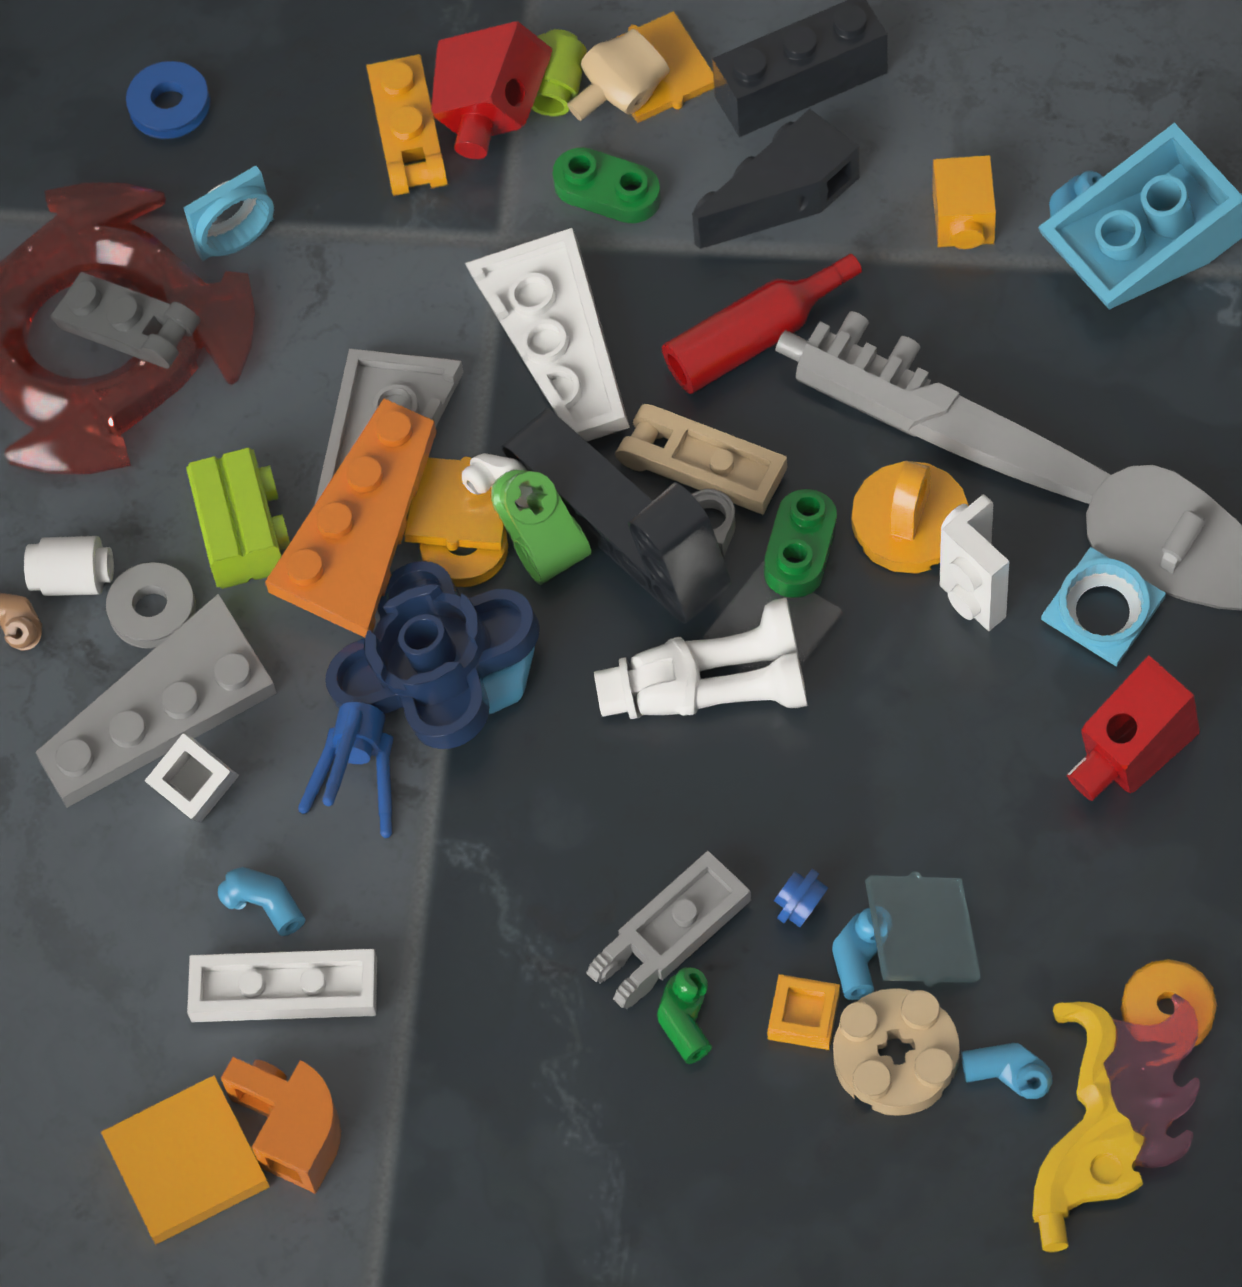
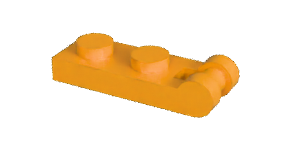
(406, 123)

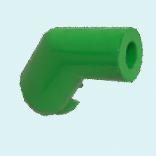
(679, 1013)

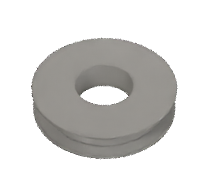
(142, 581)

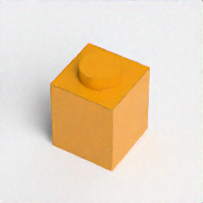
(964, 201)

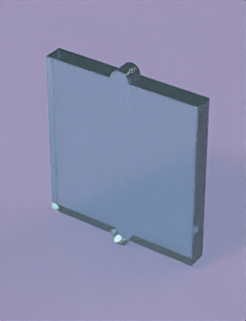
(922, 929)

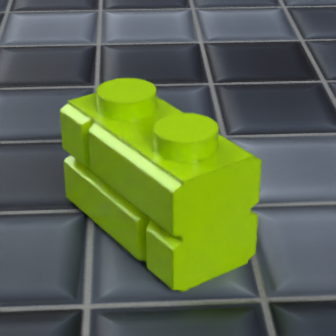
(236, 516)

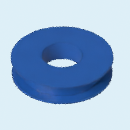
(176, 120)

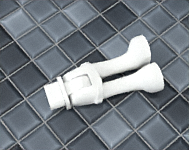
(669, 679)

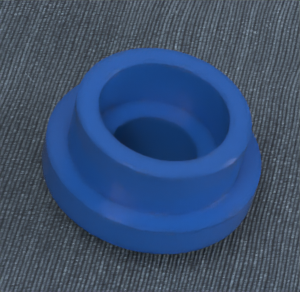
(800, 897)

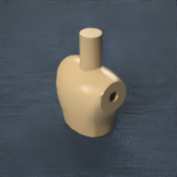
(620, 71)

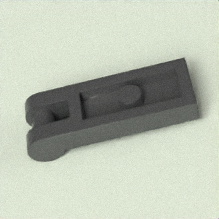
(125, 319)

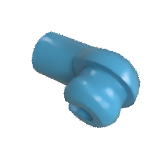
(508, 684)

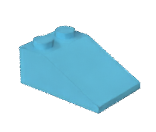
(1148, 220)

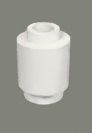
(68, 566)

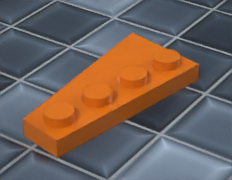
(349, 539)

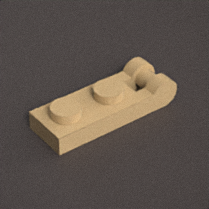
(702, 457)

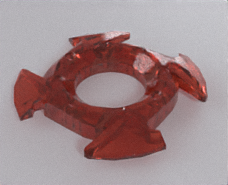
(83, 419)

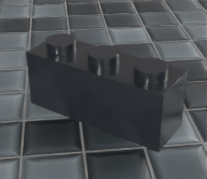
(800, 65)

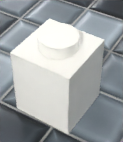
(191, 778)

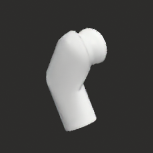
(485, 470)

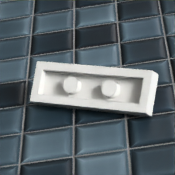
(282, 985)

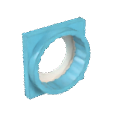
(239, 229)
(1095, 571)

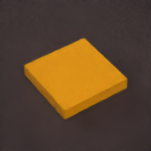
(185, 1159)

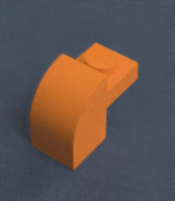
(301, 1123)

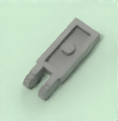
(672, 927)

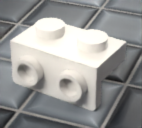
(971, 567)

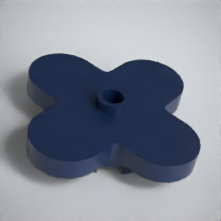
(434, 653)

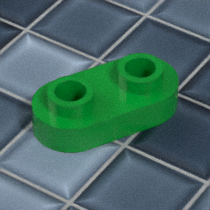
(602, 186)
(803, 539)

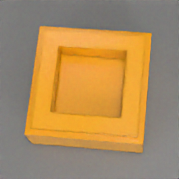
(803, 1012)

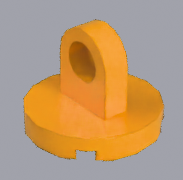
(902, 514)

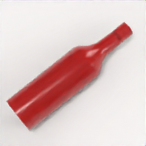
(750, 325)

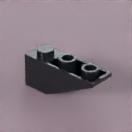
(785, 182)

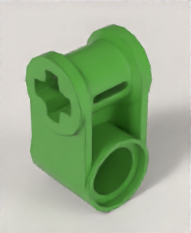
(544, 533)

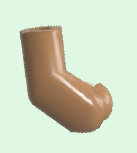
(19, 622)

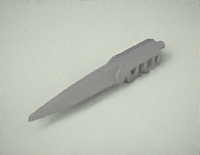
(932, 411)

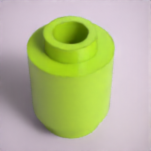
(562, 74)

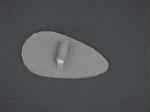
(1169, 535)

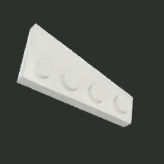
(554, 324)

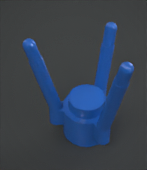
(354, 740)

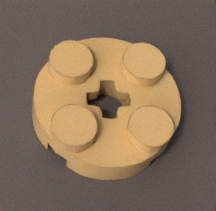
(904, 1016)

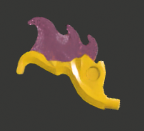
(1128, 1107)

